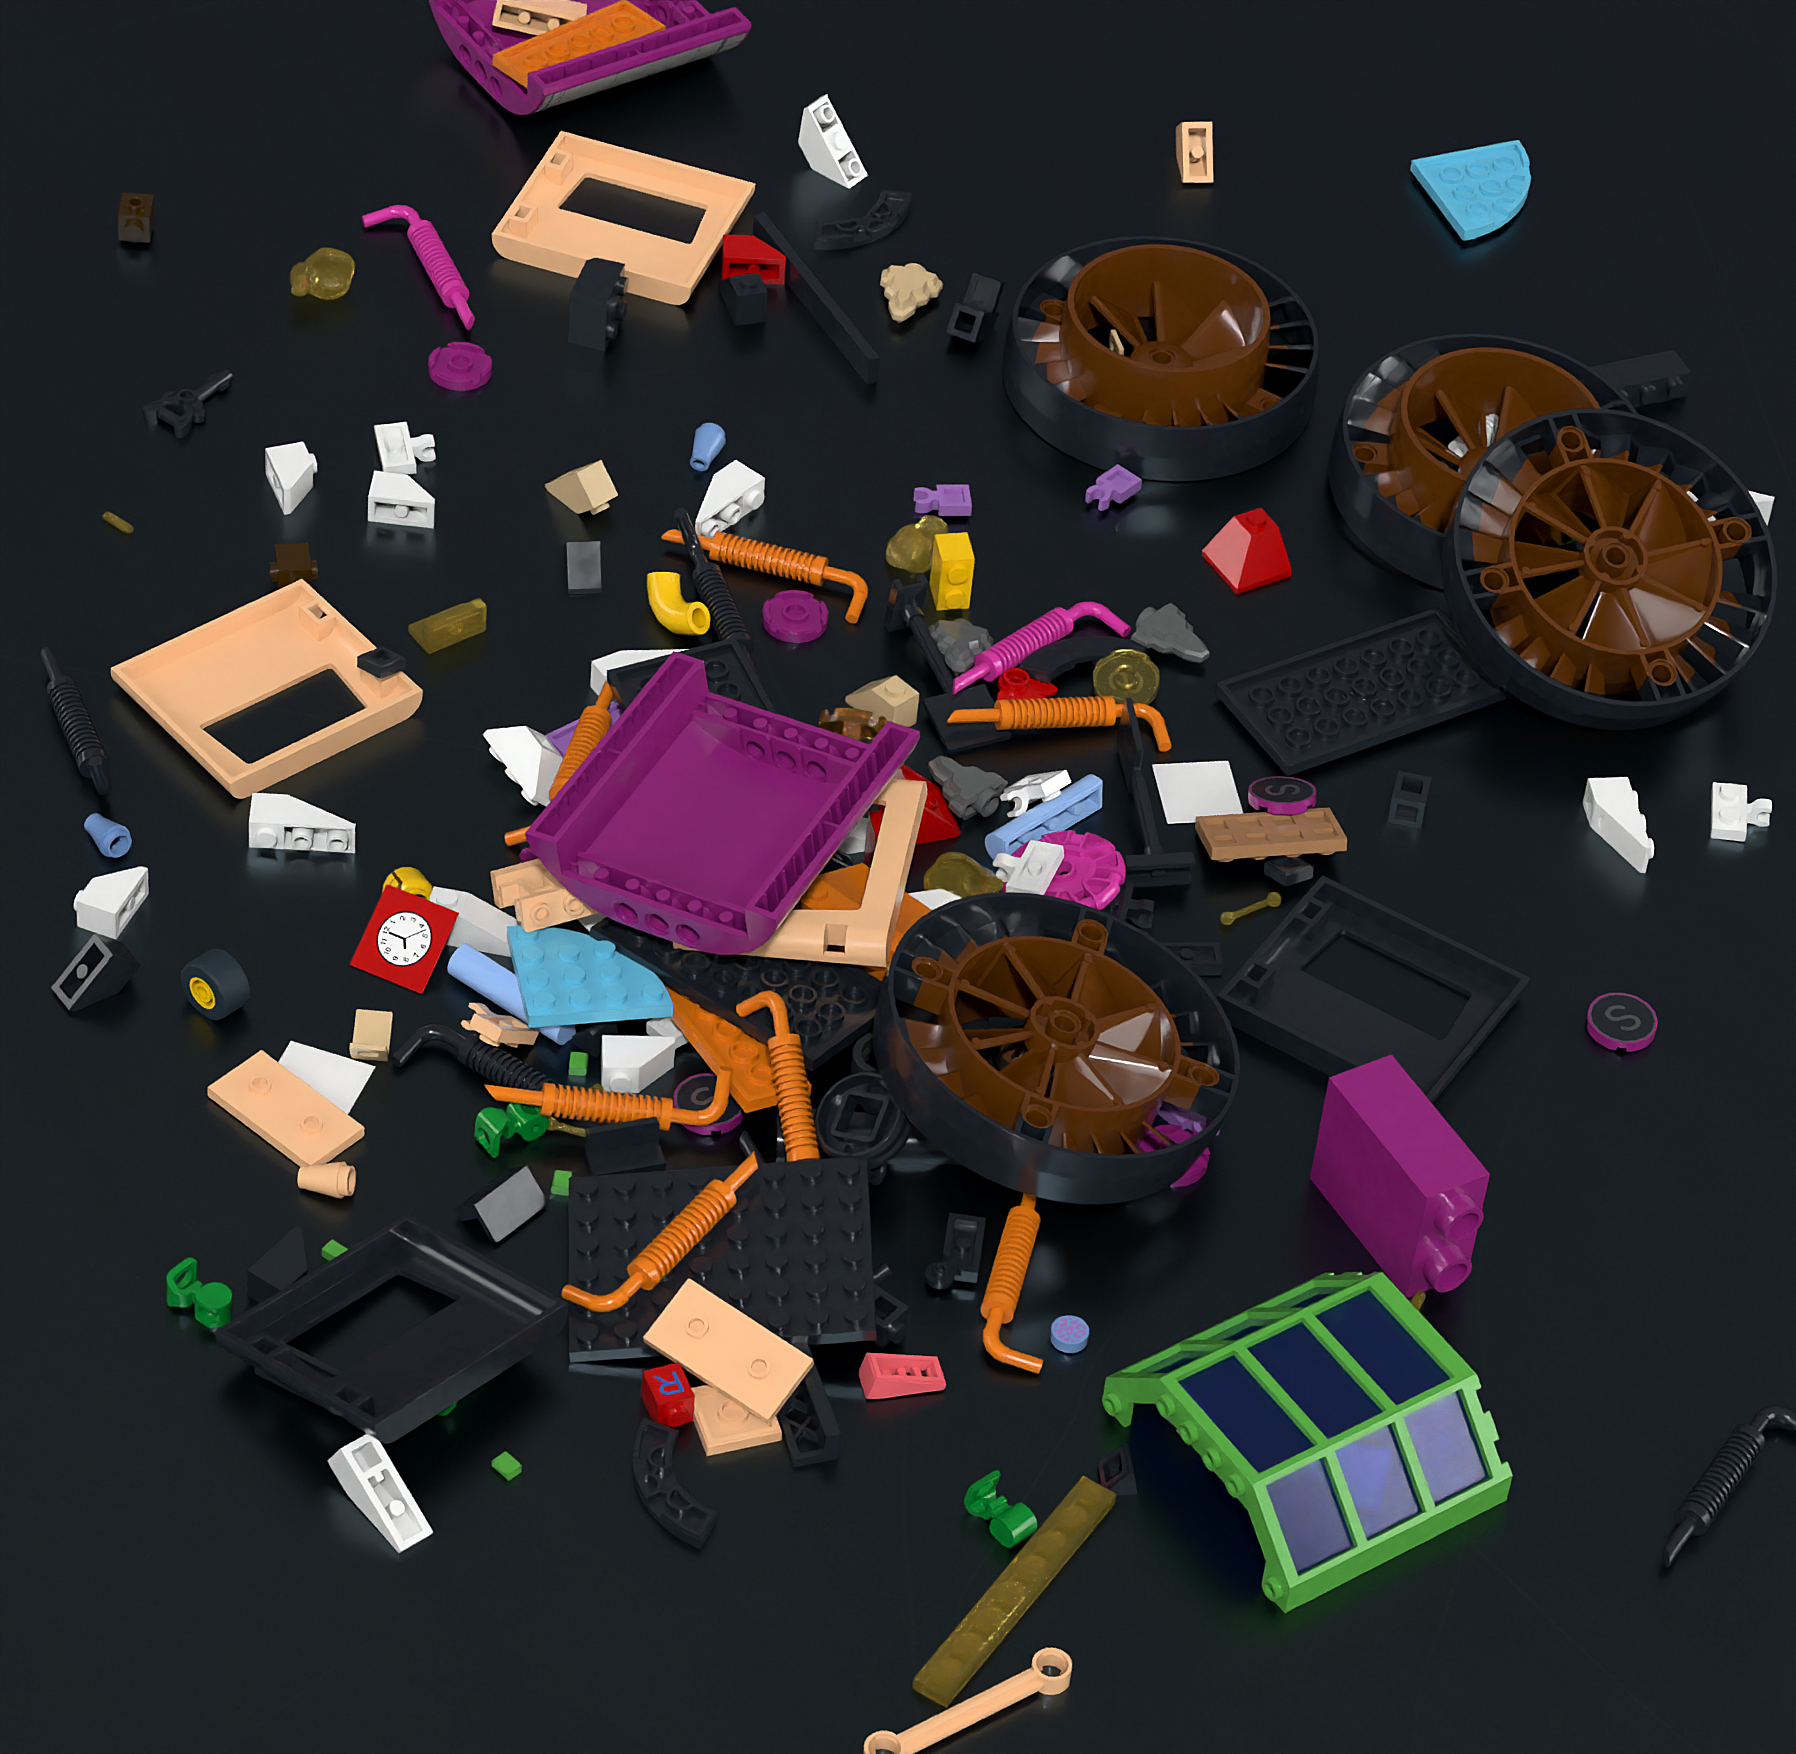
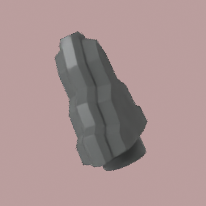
(1169, 633)
(960, 643)
(967, 788)

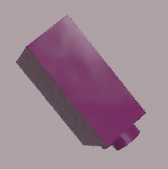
(1399, 1177)

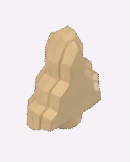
(908, 289)

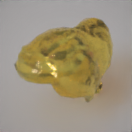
(323, 274)
(913, 544)
(961, 876)

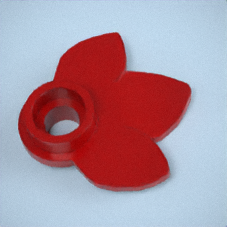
(1017, 684)

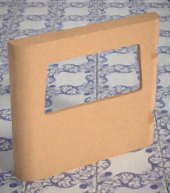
(562, 241)
(250, 659)
(871, 929)

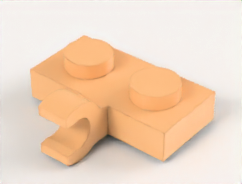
(499, 1028)

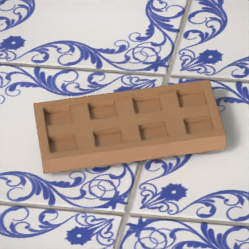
(1267, 835)

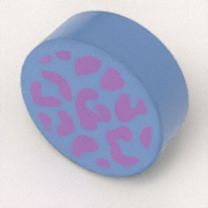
(1069, 1334)

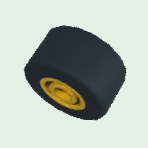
(215, 984)

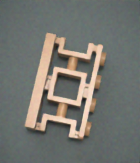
(536, 895)

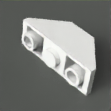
(828, 145)
(528, 758)

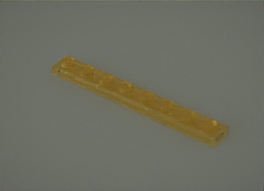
(1014, 1592)

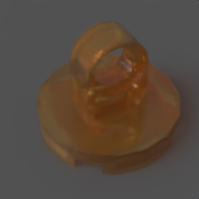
(851, 723)

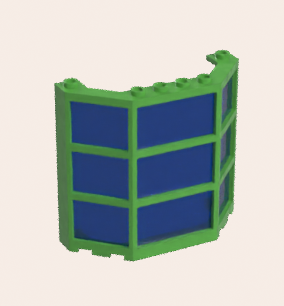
(1330, 1425)

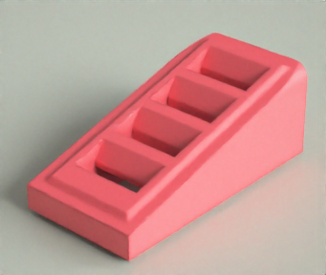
(879, 1382)

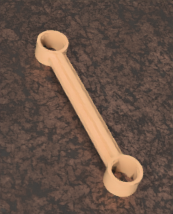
(978, 1706)

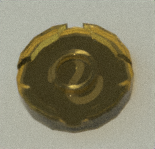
(1126, 675)

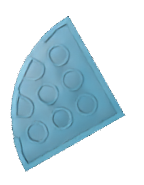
(1477, 186)
(581, 980)

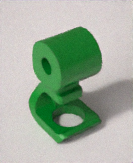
(517, 1119)
(211, 1301)
(1009, 1523)

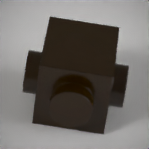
(136, 217)
(292, 564)

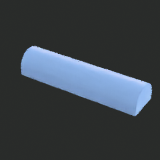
(1047, 817)
(498, 986)

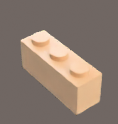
(536, 15)

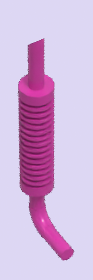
(433, 257)
(1042, 631)

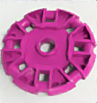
(1092, 868)

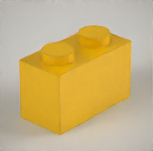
(952, 571)

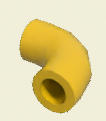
(671, 609)

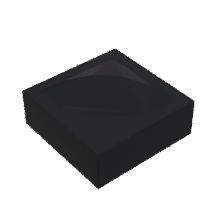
(381, 662)
(1288, 870)

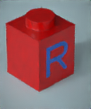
(668, 1395)

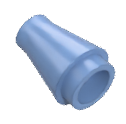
(707, 444)
(109, 836)

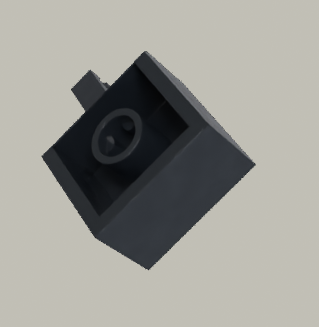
(597, 303)

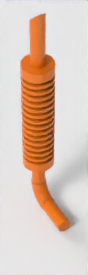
(779, 561)
(1062, 713)
(588, 733)
(789, 1079)
(616, 1107)
(672, 1243)
(1007, 1281)

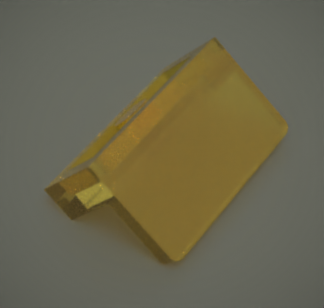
(450, 626)

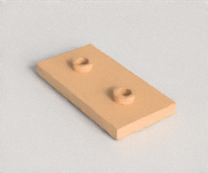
(285, 1111)
(728, 1351)

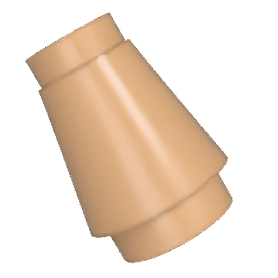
(328, 1179)

